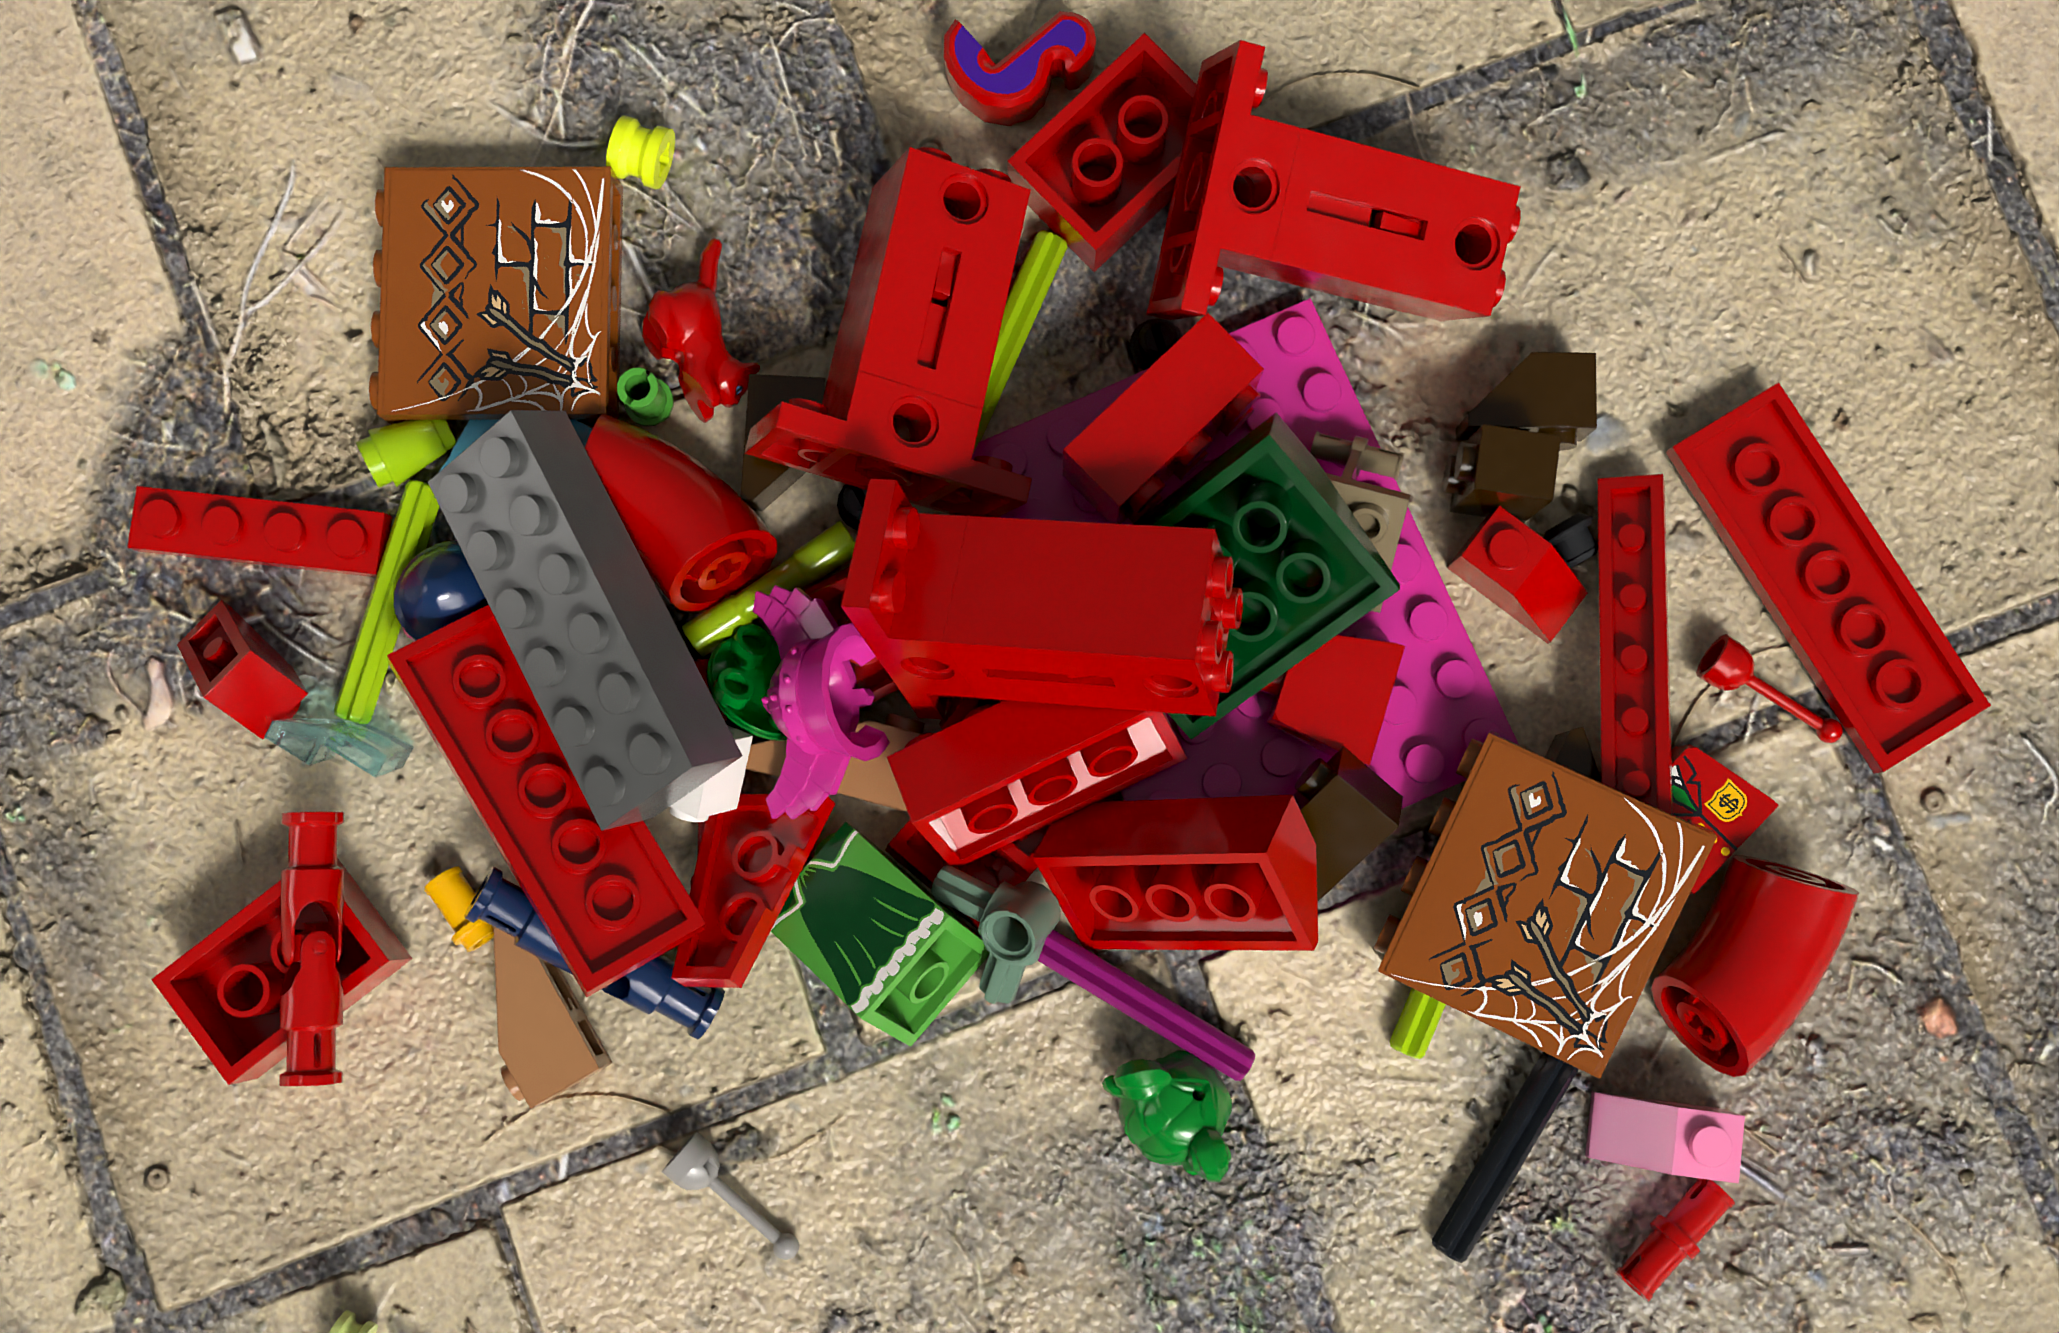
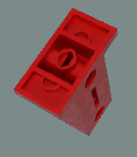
(1322, 212)
(916, 344)
(1042, 609)

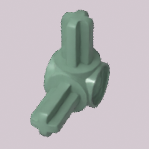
(1011, 924)

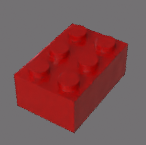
(1110, 153)
(1163, 423)
(233, 978)

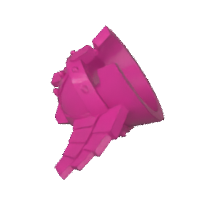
(814, 699)

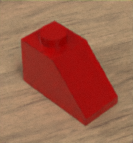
(1519, 574)
(241, 671)

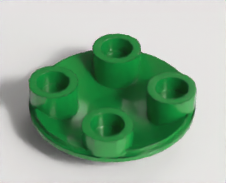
(740, 677)

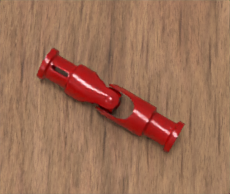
(312, 985)

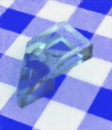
(320, 739)

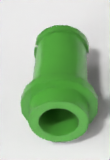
(654, 407)

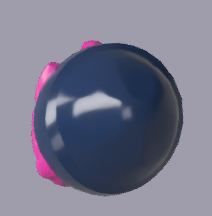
(436, 590)

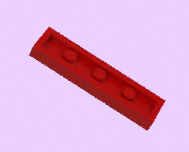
(258, 531)

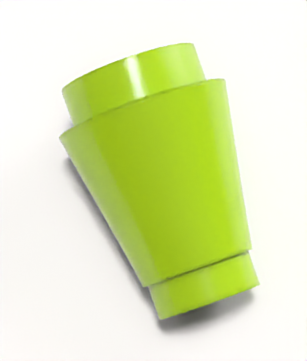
(404, 449)

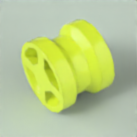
(641, 151)

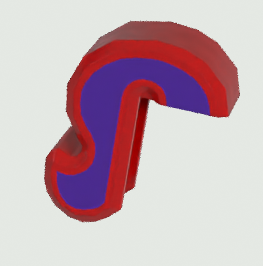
(1020, 81)

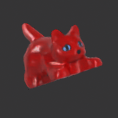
(688, 330)

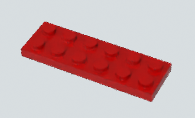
(1827, 579)
(597, 892)

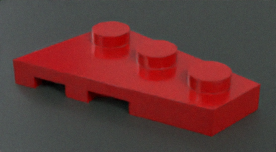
(741, 886)

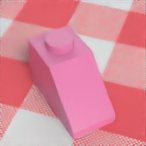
(1666, 1136)

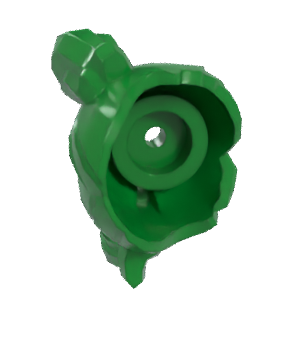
(1167, 1120)

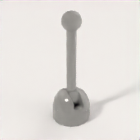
(698, 1166)

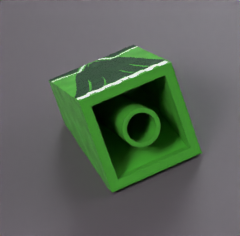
(877, 936)

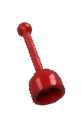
(1731, 665)

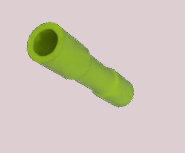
(804, 567)

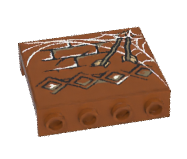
(497, 292)
(1543, 902)

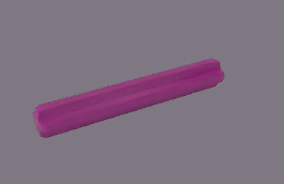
(1146, 1006)

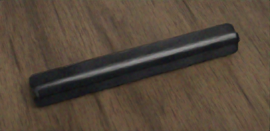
(1503, 1157)

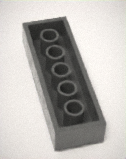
(583, 618)

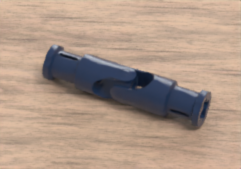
(645, 988)

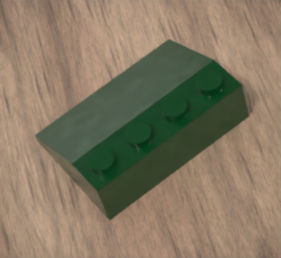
(1293, 555)

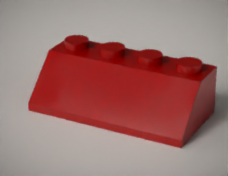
(1022, 769)
(1186, 874)

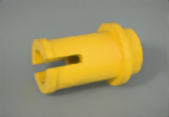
(452, 897)

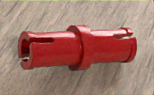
(1674, 1237)

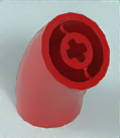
(680, 516)
(1753, 961)

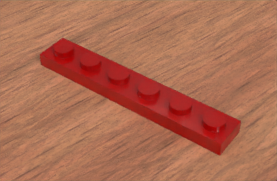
(1634, 638)

